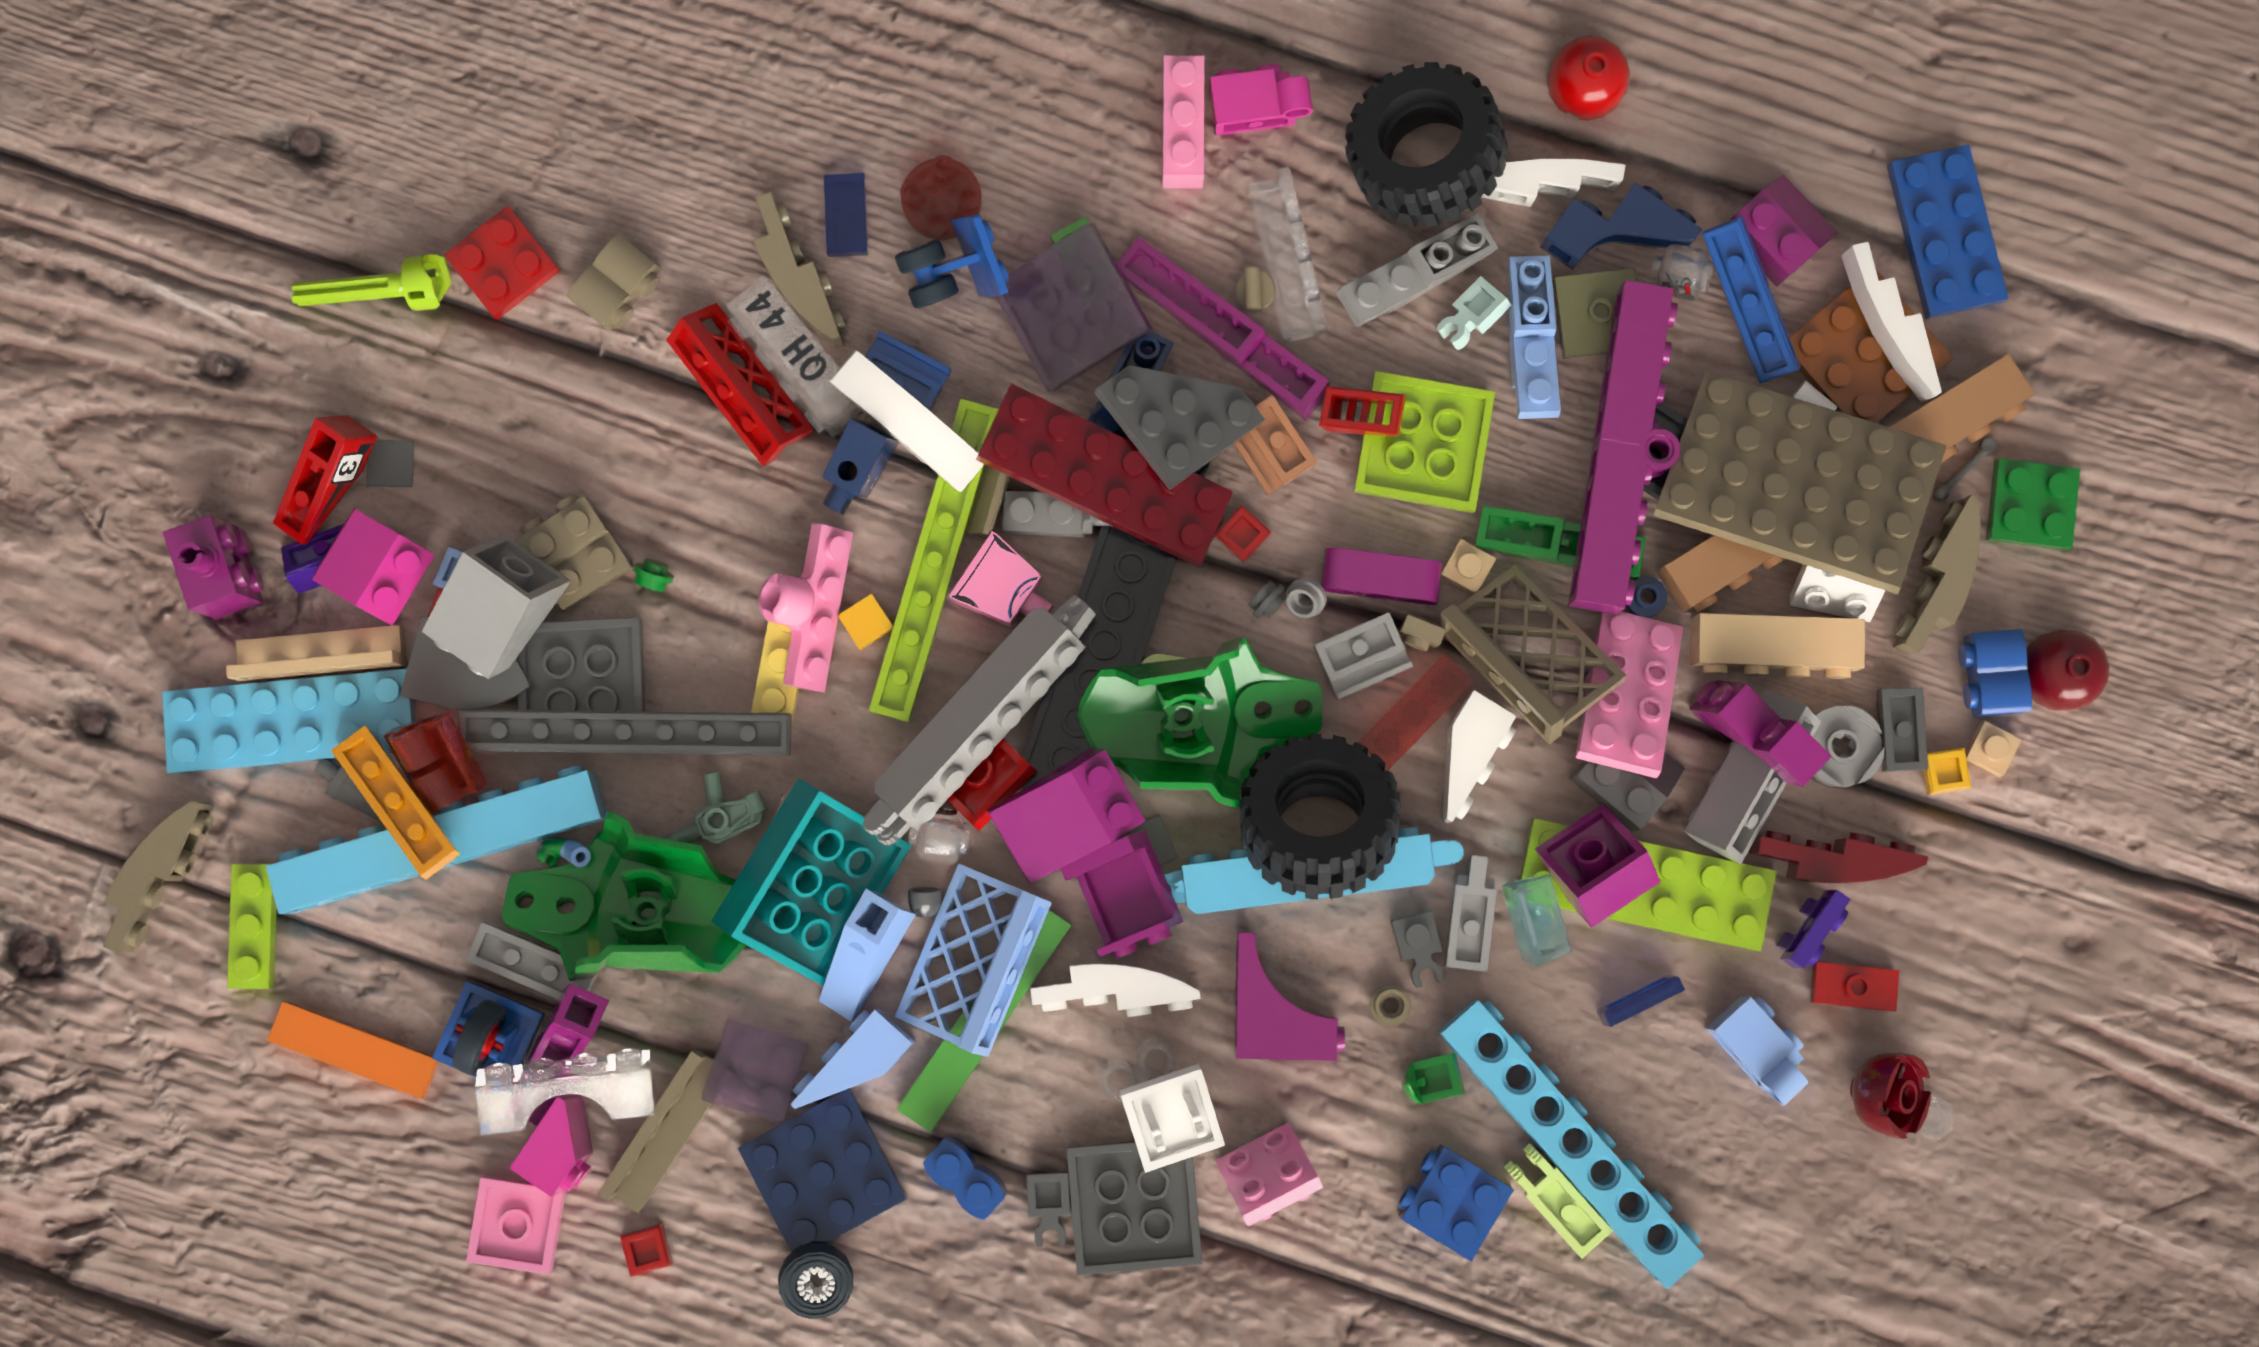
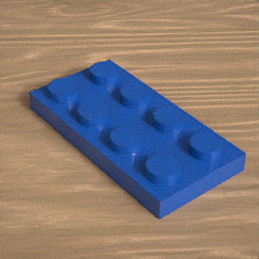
(1947, 231)

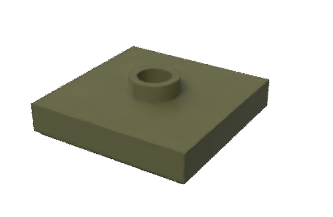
(1586, 310)

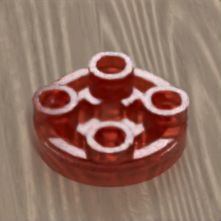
(937, 194)

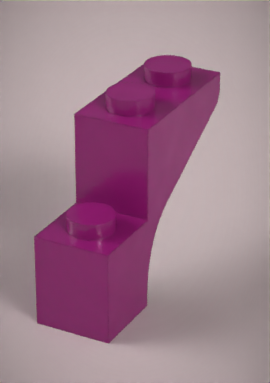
(1749, 721)
(567, 1032)

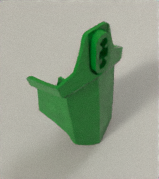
(1196, 719)
(634, 908)

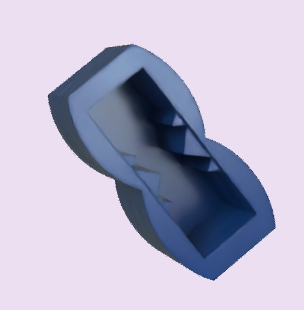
(1996, 673)
(974, 1185)

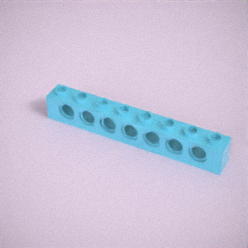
(1663, 1261)

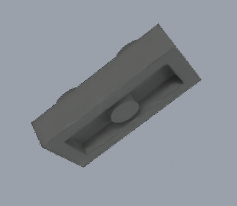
(1902, 729)

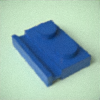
(909, 368)

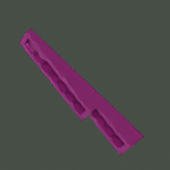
(1224, 328)

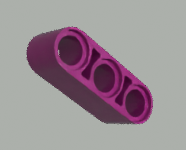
(1381, 576)

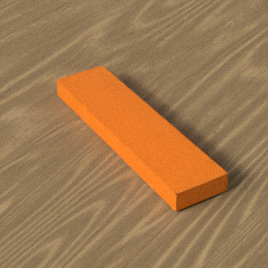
(353, 1049)

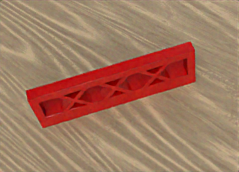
(731, 384)

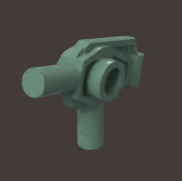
(722, 819)

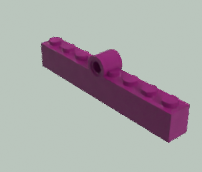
(1621, 448)

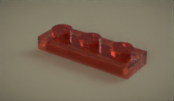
(1416, 711)

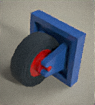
(487, 1030)

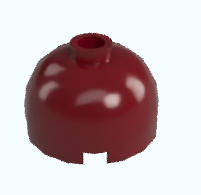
(2066, 669)
(1891, 1094)

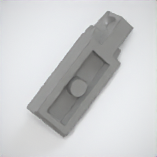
(1044, 516)
(1471, 917)

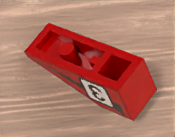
(323, 474)

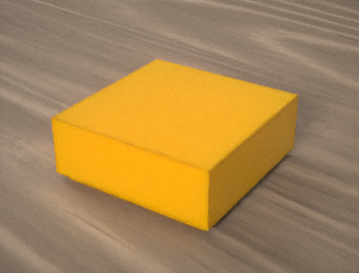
(866, 622)
(1947, 771)

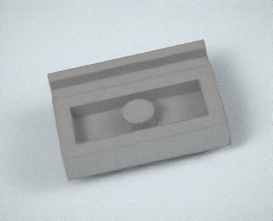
(1363, 656)

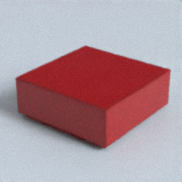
(1242, 534)
(646, 1250)

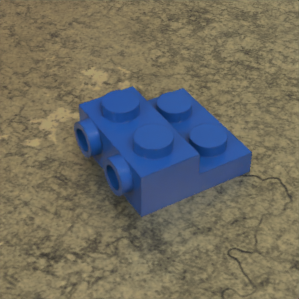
(1454, 1201)

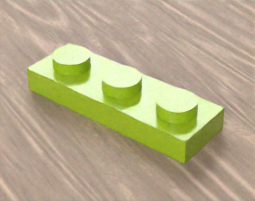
(251, 928)

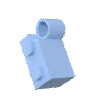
(1761, 1047)

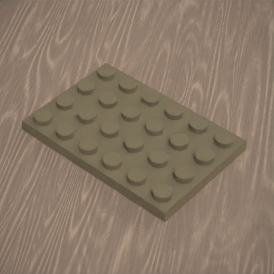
(1801, 481)

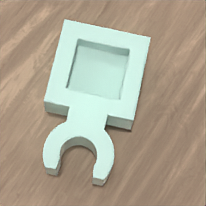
(1476, 308)

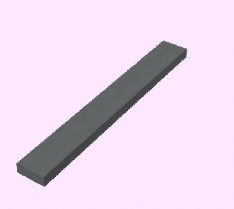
(626, 732)

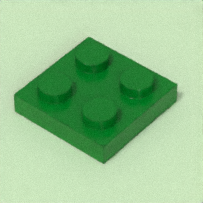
(2033, 504)

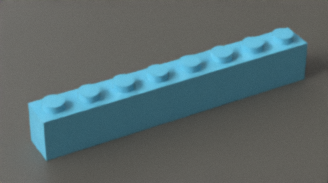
(475, 830)

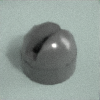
(924, 901)

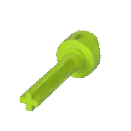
(420, 289)

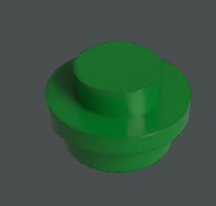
(652, 575)

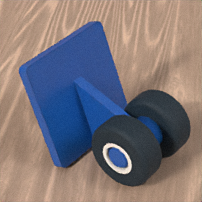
(975, 241)

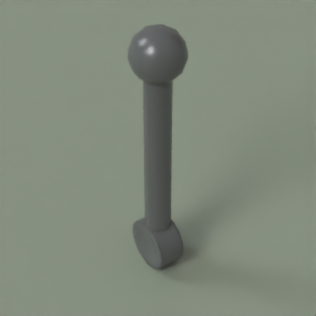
(1986, 447)

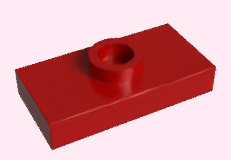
(1854, 986)

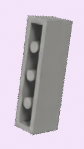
(1743, 791)

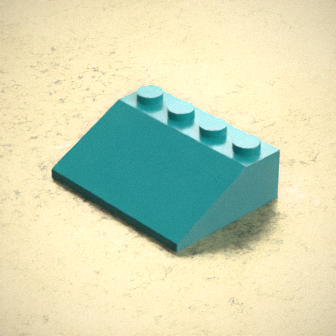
(807, 881)

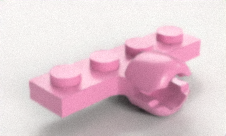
(810, 606)

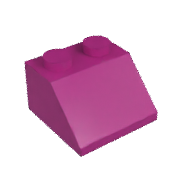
(373, 567)
(558, 1148)

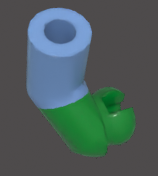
(571, 850)

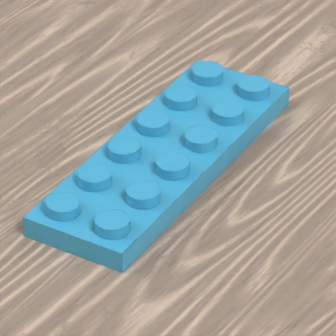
(279, 719)

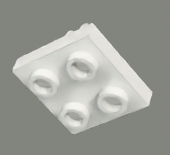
(1834, 594)
(1172, 1117)

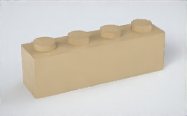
(1777, 643)

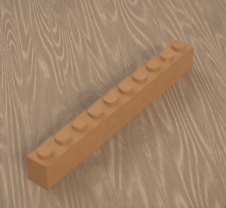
(1946, 420)

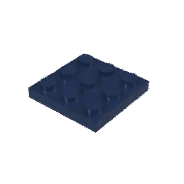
(822, 1172)

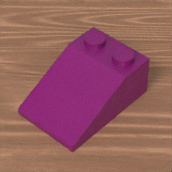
(1066, 814)

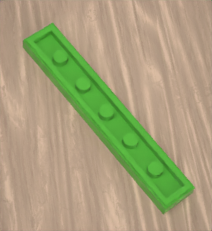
(952, 1065)

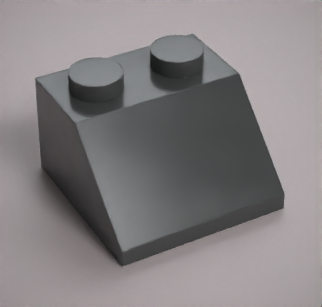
(1626, 794)

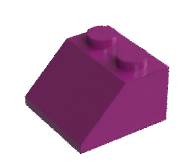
(1784, 228)
(1598, 865)

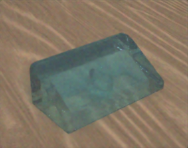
(1536, 919)

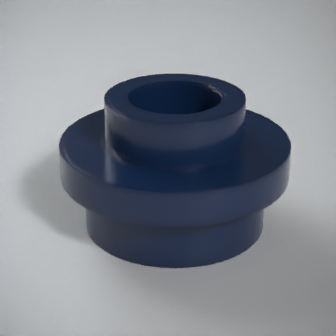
(1642, 609)

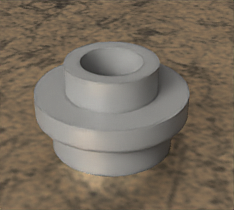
(1302, 606)

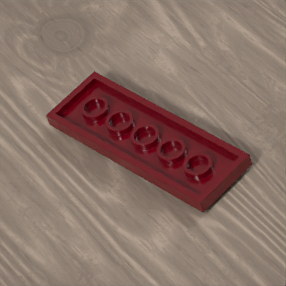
(1101, 475)

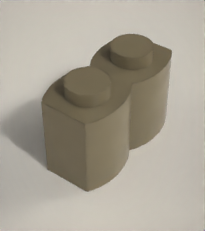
(614, 283)

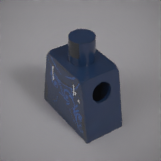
(869, 451)

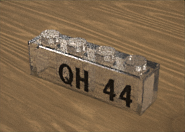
(795, 354)

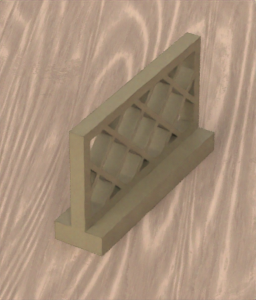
(1506, 676)

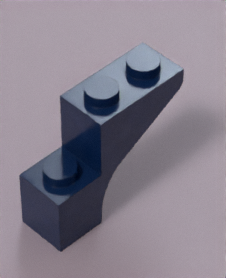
(1638, 221)

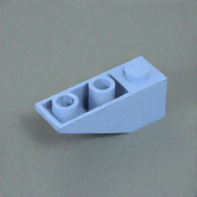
(864, 952)
(865, 1056)

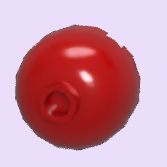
(1588, 77)

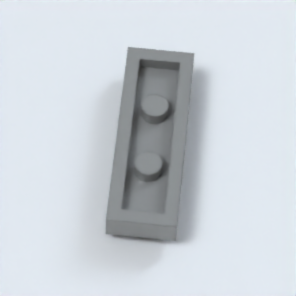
(521, 961)

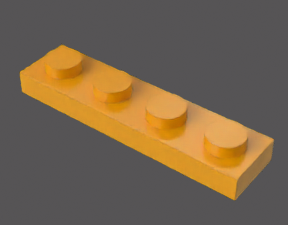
(395, 802)

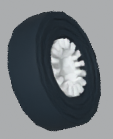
(801, 1295)

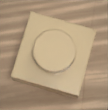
(1467, 567)
(1992, 748)

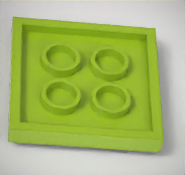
(1438, 445)

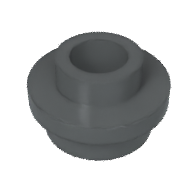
(1267, 600)

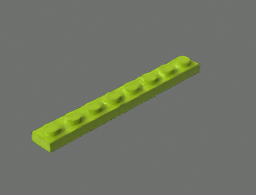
(929, 577)

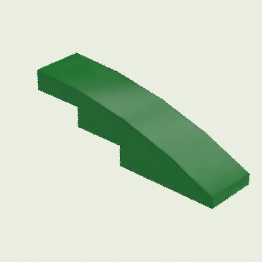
(1535, 537)

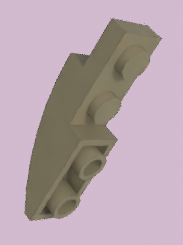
(799, 285)
(1952, 565)
(161, 856)

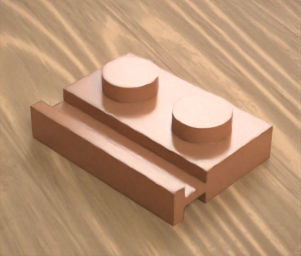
(1274, 449)

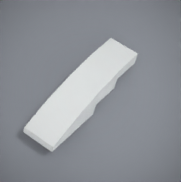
(1553, 177)
(1899, 336)
(907, 420)

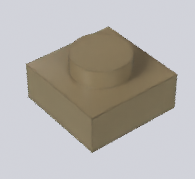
(1420, 633)

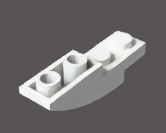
(1134, 989)

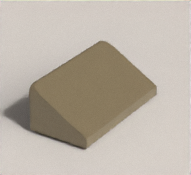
(988, 503)

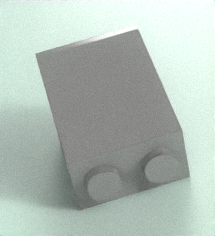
(493, 604)

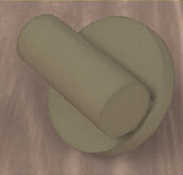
(1255, 289)

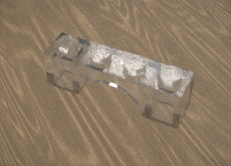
(615, 1081)

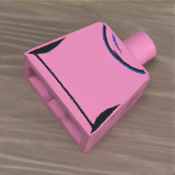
(999, 584)

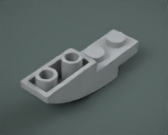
(1417, 271)

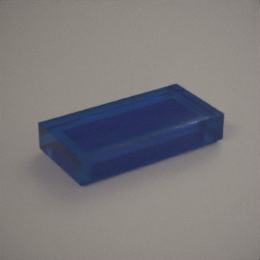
(846, 215)
(1640, 1000)

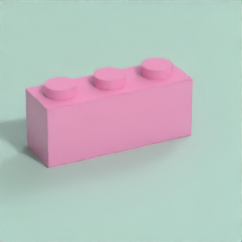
(1183, 121)

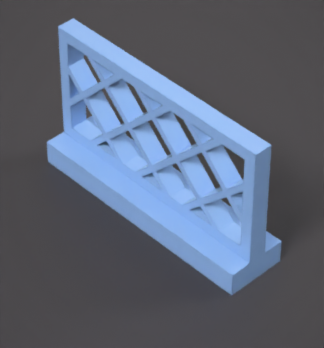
(1005, 964)

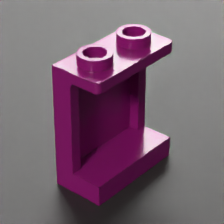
(1126, 894)

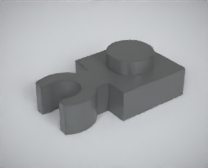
(1417, 940)
(1049, 1198)

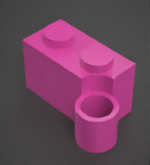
(1257, 99)

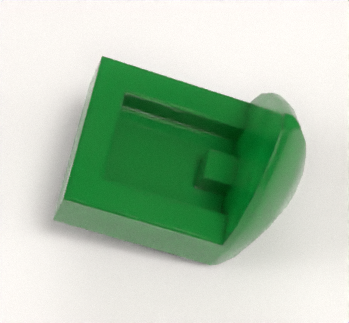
(1433, 1079)

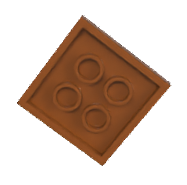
(1848, 363)

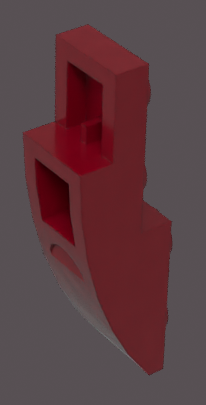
(1850, 862)

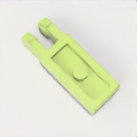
(1561, 1204)

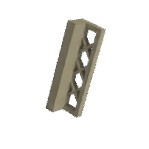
(661, 1135)

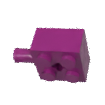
(214, 567)

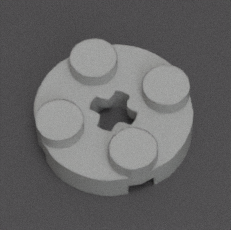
(1863, 742)

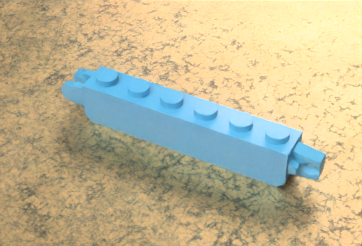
(1235, 884)

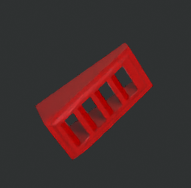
(1332, 409)

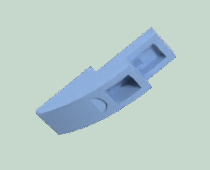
(1532, 337)

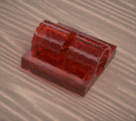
(436, 760)

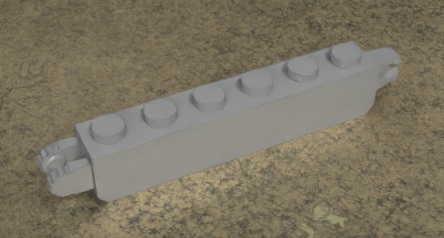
(977, 719)

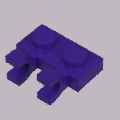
(1823, 915)

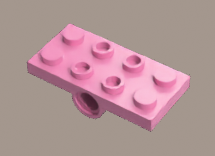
(1633, 720)

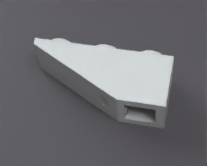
(1471, 742)

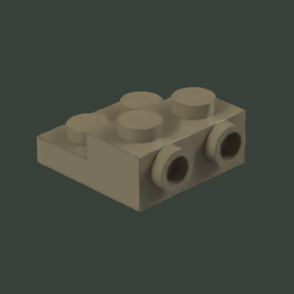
(578, 547)

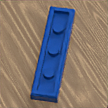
(1751, 299)

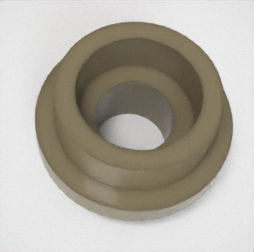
(1403, 1005)

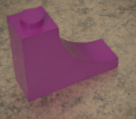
(1271, 1025)

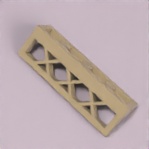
(319, 654)

